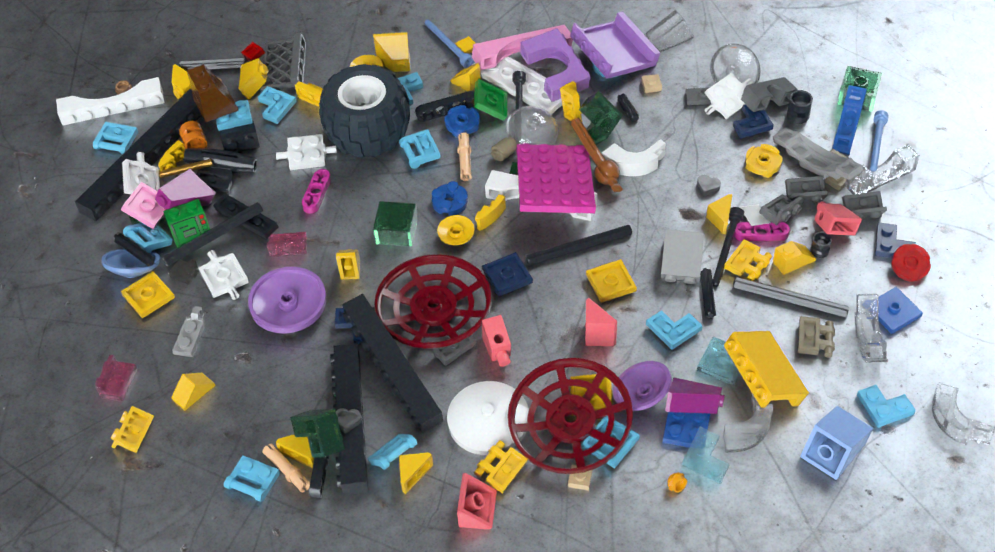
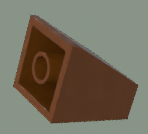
(210, 94)

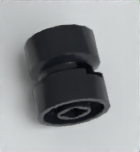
(799, 106)

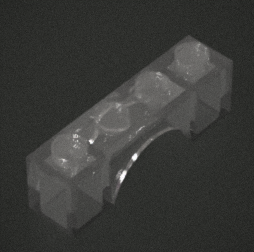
(900, 163)

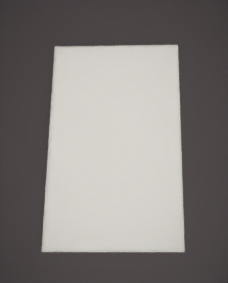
(753, 215)

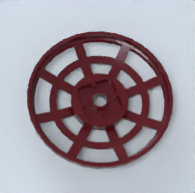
(430, 295)
(570, 405)

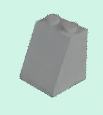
(682, 256)

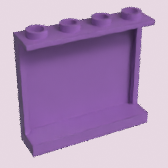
(616, 46)

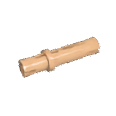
(464, 151)
(291, 472)

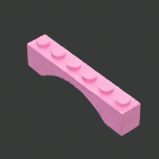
(491, 52)

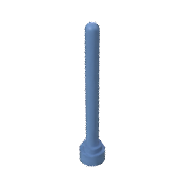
(465, 58)
(880, 119)

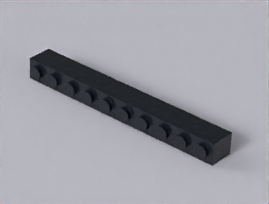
(152, 143)

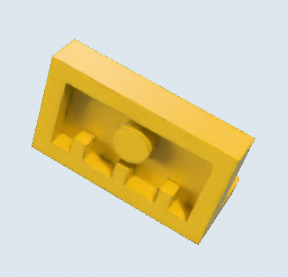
(570, 101)
(132, 430)

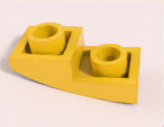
(172, 156)
(490, 214)

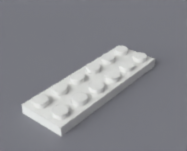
(532, 89)

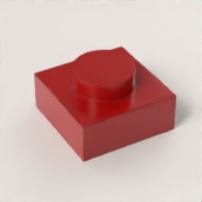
(252, 52)

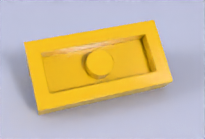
(308, 92)

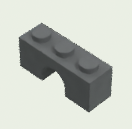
(759, 94)

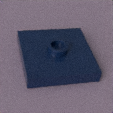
(507, 274)

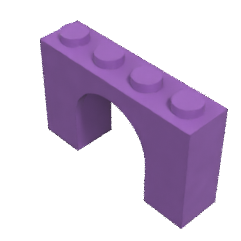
(554, 45)

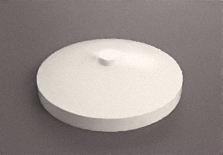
(480, 416)

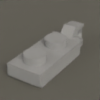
(190, 334)

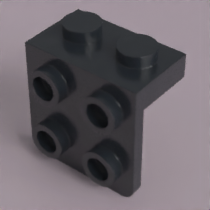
(239, 138)

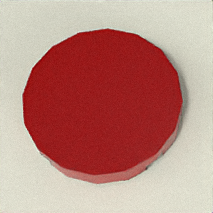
(911, 262)

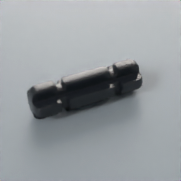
(628, 107)

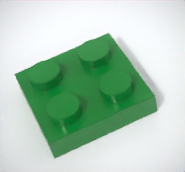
(490, 99)

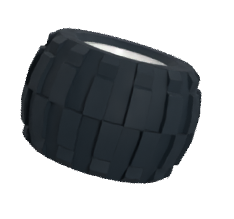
(364, 110)

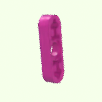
(317, 198)
(755, 236)

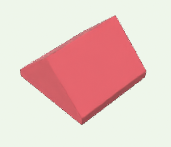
(600, 326)
(476, 503)

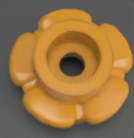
(677, 482)

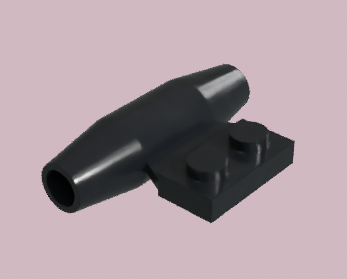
(220, 176)

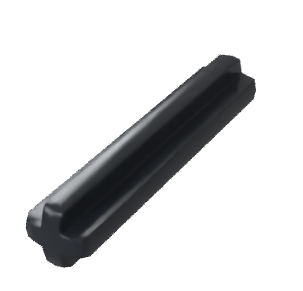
(708, 293)

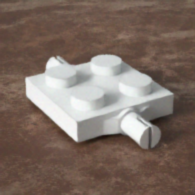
(726, 96)
(306, 152)
(138, 171)
(223, 275)

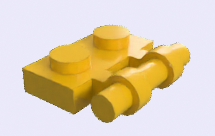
(743, 257)
(505, 471)

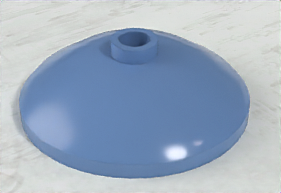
(127, 265)

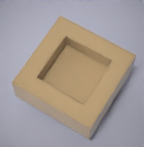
(651, 83)
(580, 480)

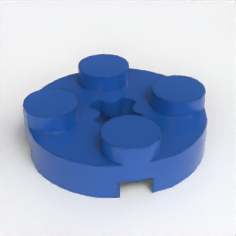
(461, 112)
(449, 190)

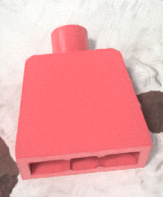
(837, 219)
(496, 340)

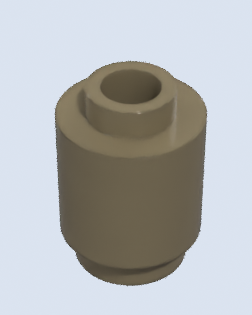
(504, 148)

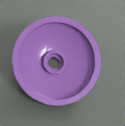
(646, 384)

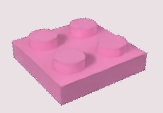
(143, 206)

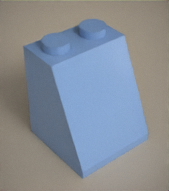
(836, 442)

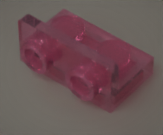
(287, 244)
(115, 379)

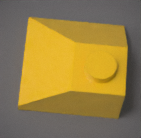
(393, 50)

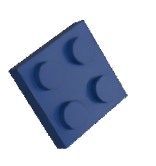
(683, 427)

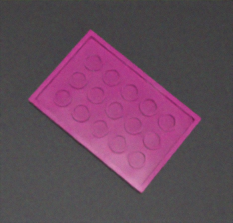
(555, 179)

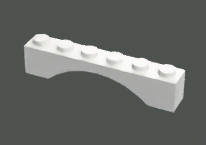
(76, 109)
(507, 185)

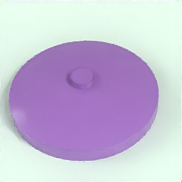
(287, 300)

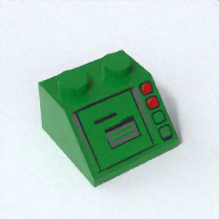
(186, 222)

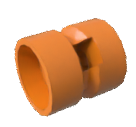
(192, 135)

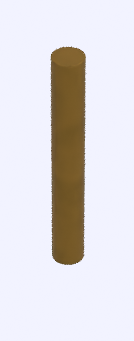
(181, 169)

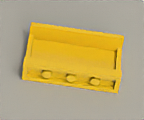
(765, 367)

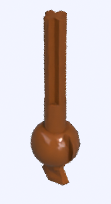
(606, 171)

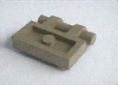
(810, 333)

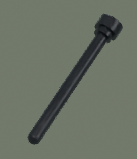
(519, 79)
(735, 216)

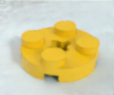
(763, 168)

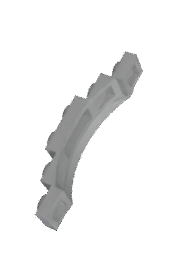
(816, 157)

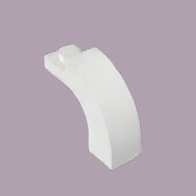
(636, 163)

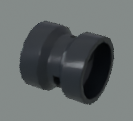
(821, 244)

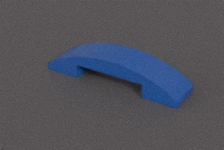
(849, 119)

